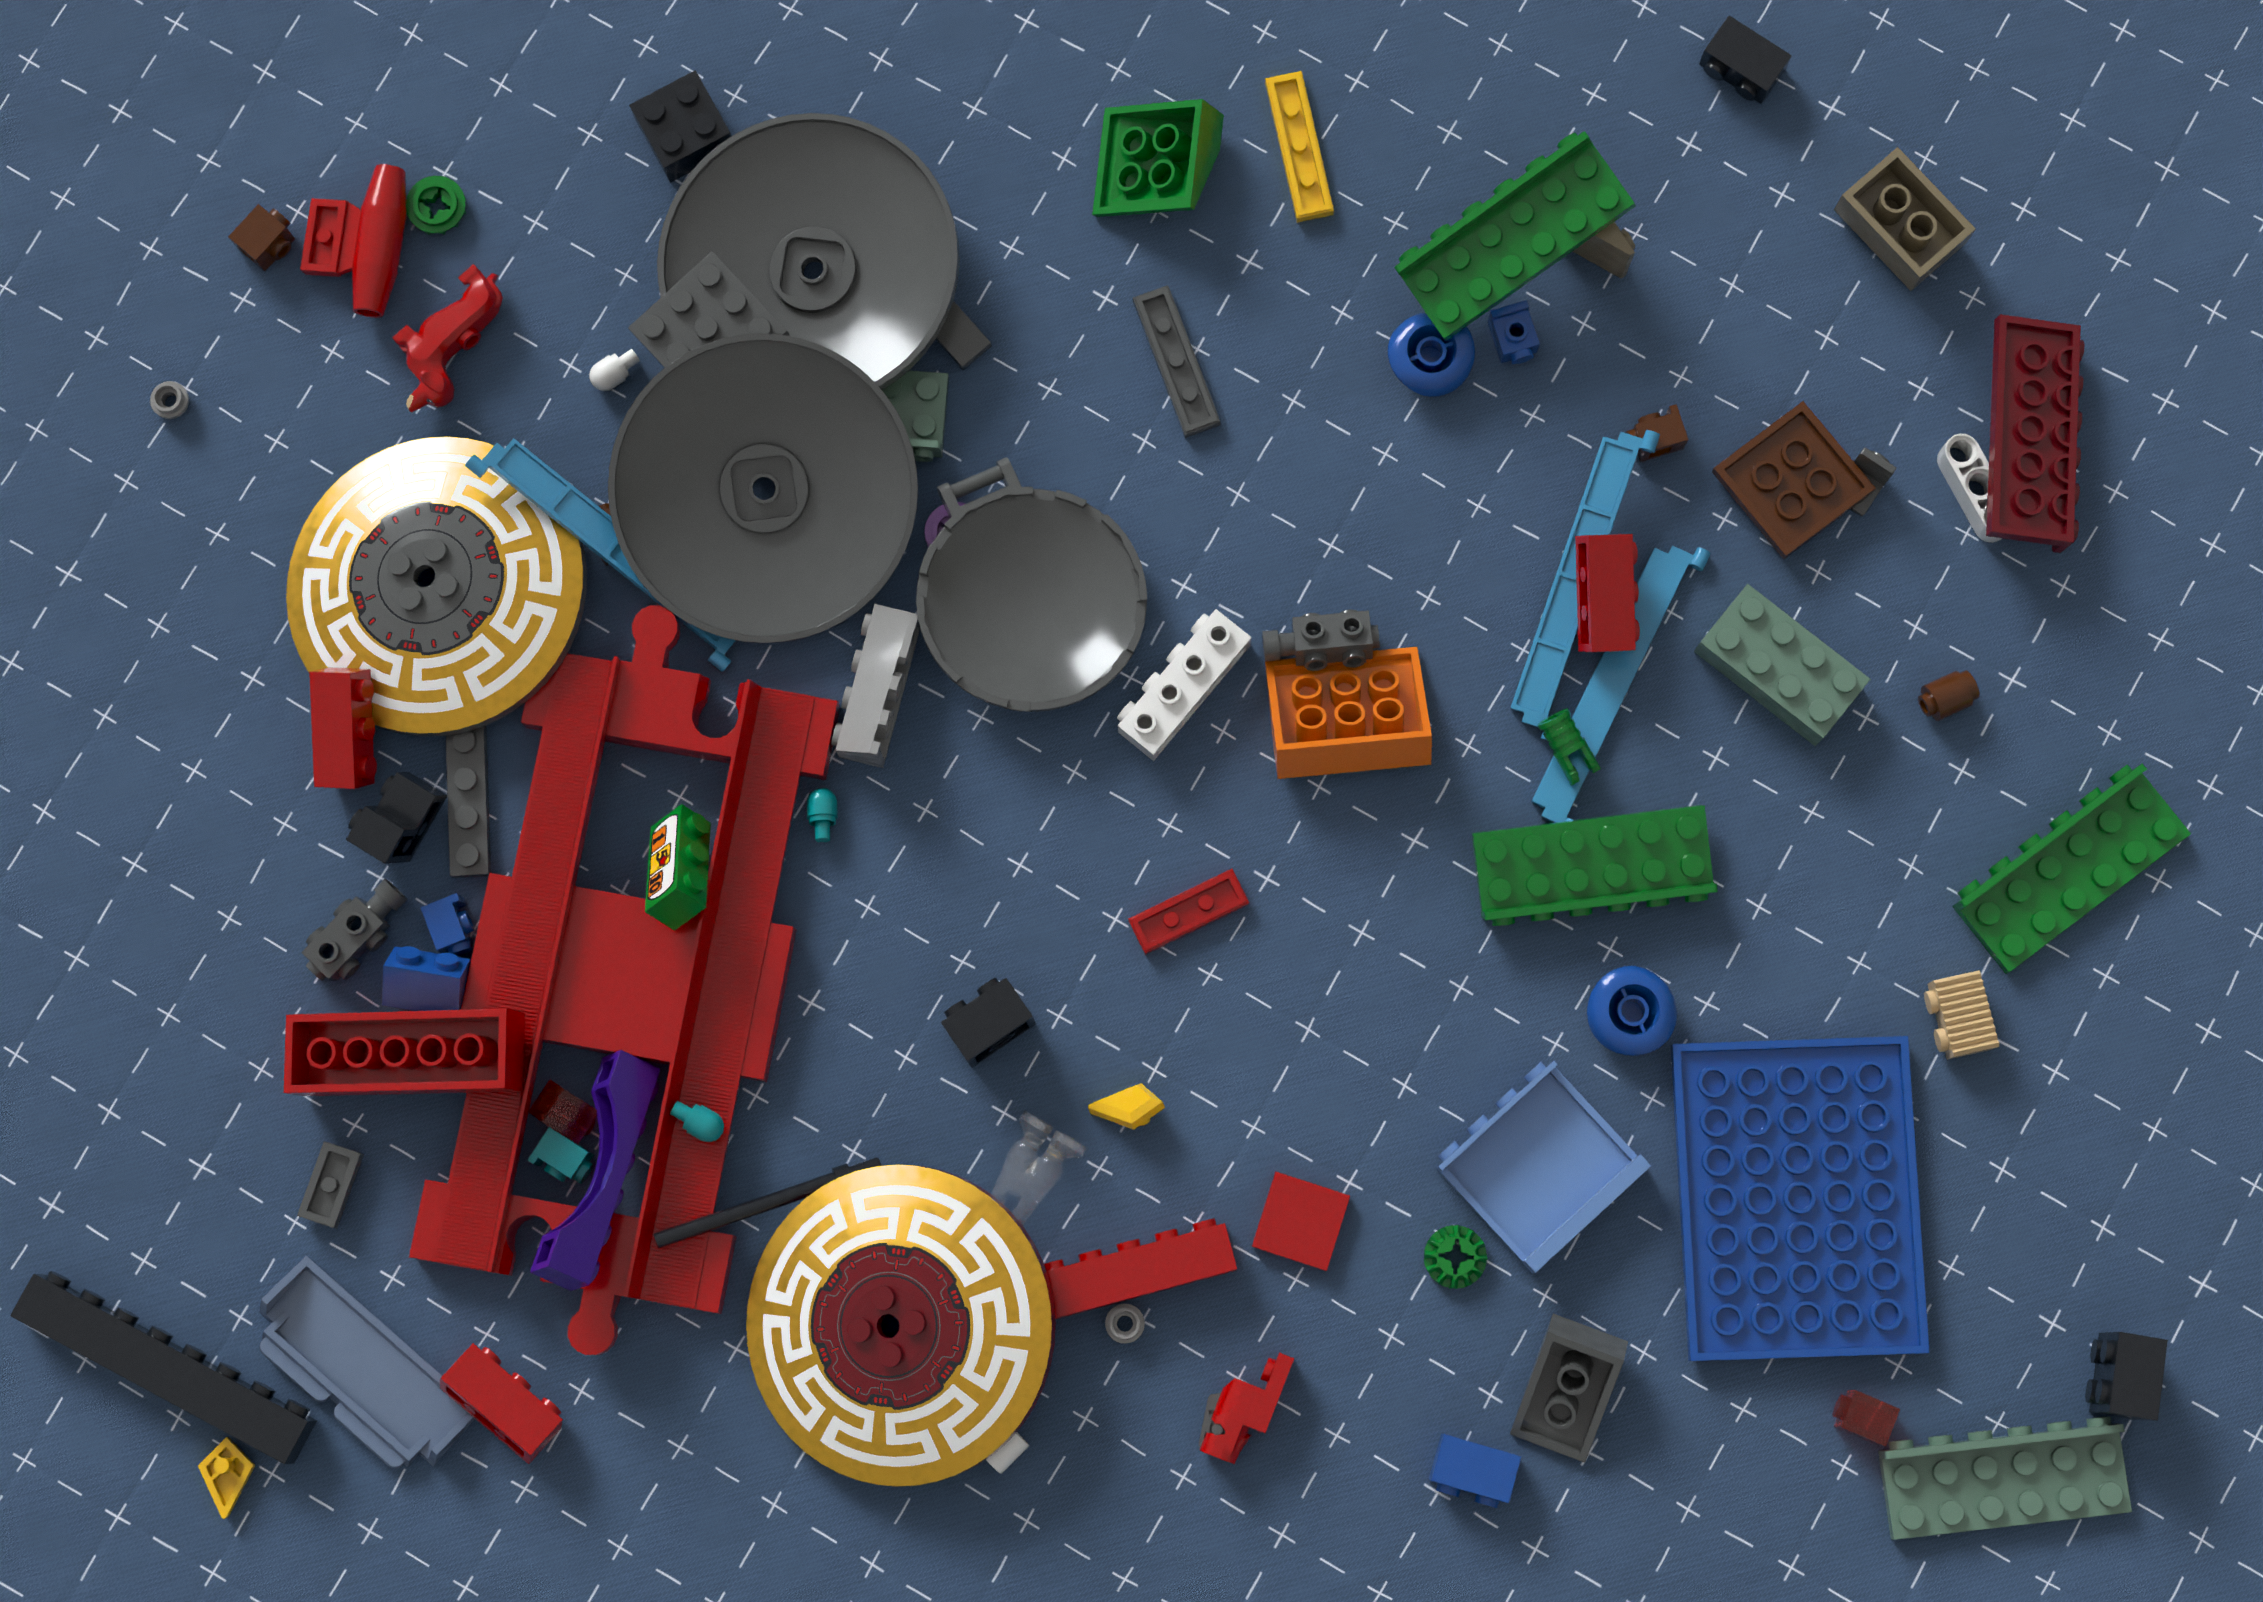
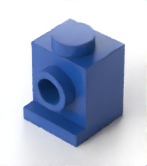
(1509, 347)
(449, 924)

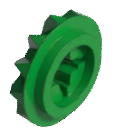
(426, 192)
(1442, 1270)

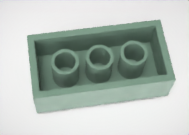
(1781, 665)

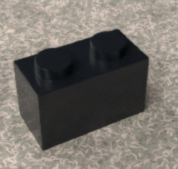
(1744, 60)

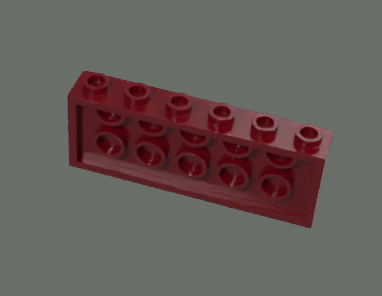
(2034, 431)

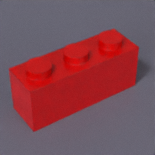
(1606, 593)
(342, 727)
(501, 1402)

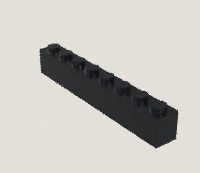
(163, 1367)

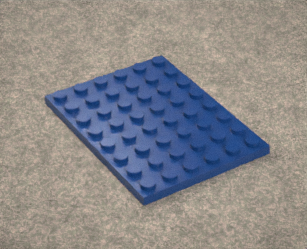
(1799, 1198)

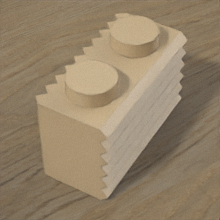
(1961, 1015)

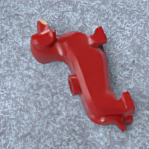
(446, 334)

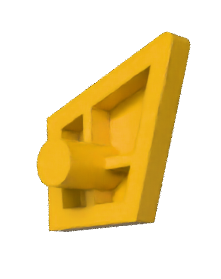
(1128, 1107)
(226, 1474)

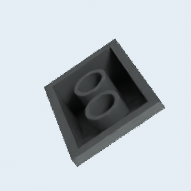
(1569, 1387)

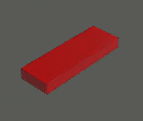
(1188, 911)

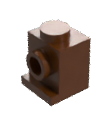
(1671, 431)

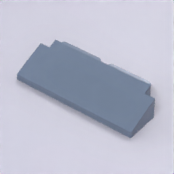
(348, 1355)

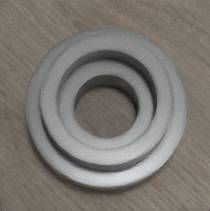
(162, 392)
(1113, 1317)

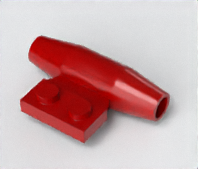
(360, 240)

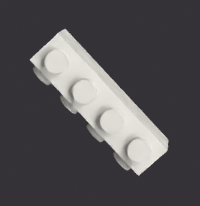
(1184, 683)

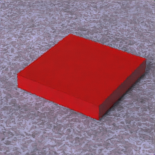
(1300, 1221)

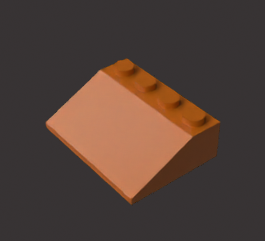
(1349, 715)

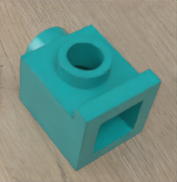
(562, 1157)

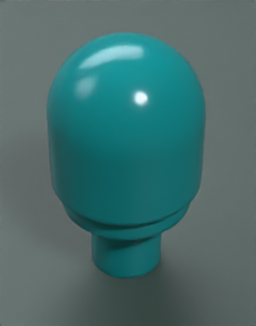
(822, 812)
(699, 1121)

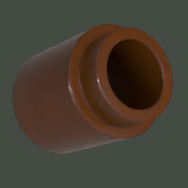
(1948, 695)

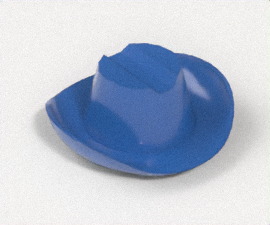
(1426, 360)
(1631, 1011)

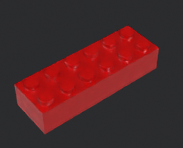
(404, 1052)

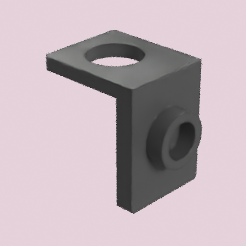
(1877, 470)

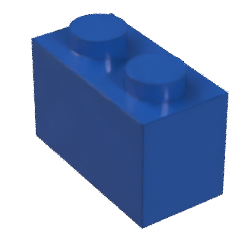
(424, 980)
(1474, 1469)

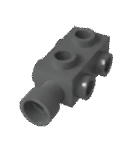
(1324, 640)
(351, 944)

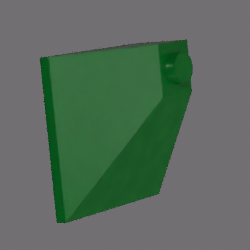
(1156, 157)

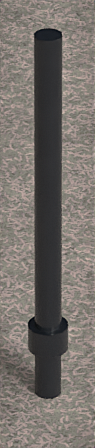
(755, 1206)

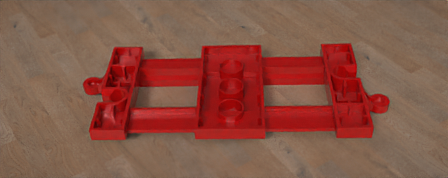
(616, 979)

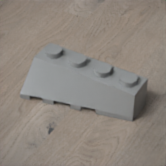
(877, 686)

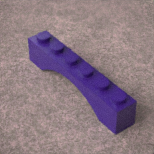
(621, 1100)

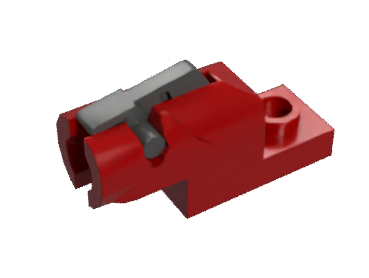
(1240, 1408)

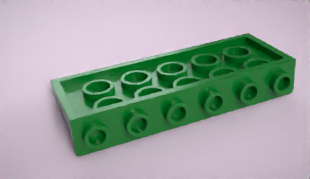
(1514, 234)
(1593, 864)
(2070, 868)

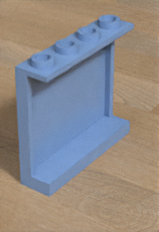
(1540, 1166)

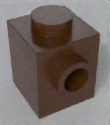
(263, 236)

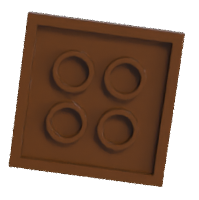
(1793, 480)

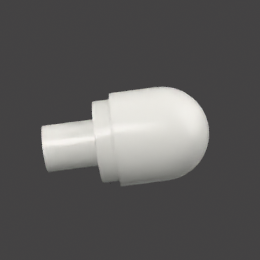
(612, 370)

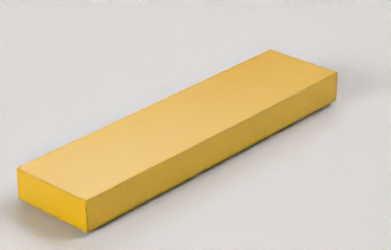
(1299, 146)

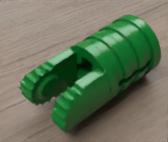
(1566, 739)

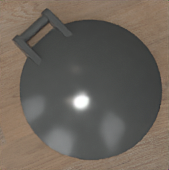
(1029, 594)

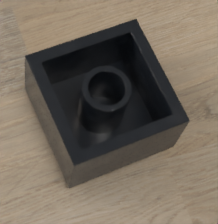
(680, 124)
(987, 1021)
(2126, 1375)

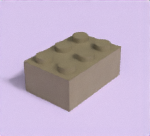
(1904, 219)

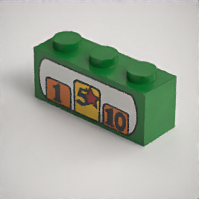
(678, 867)

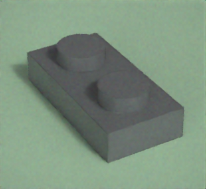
(330, 1184)

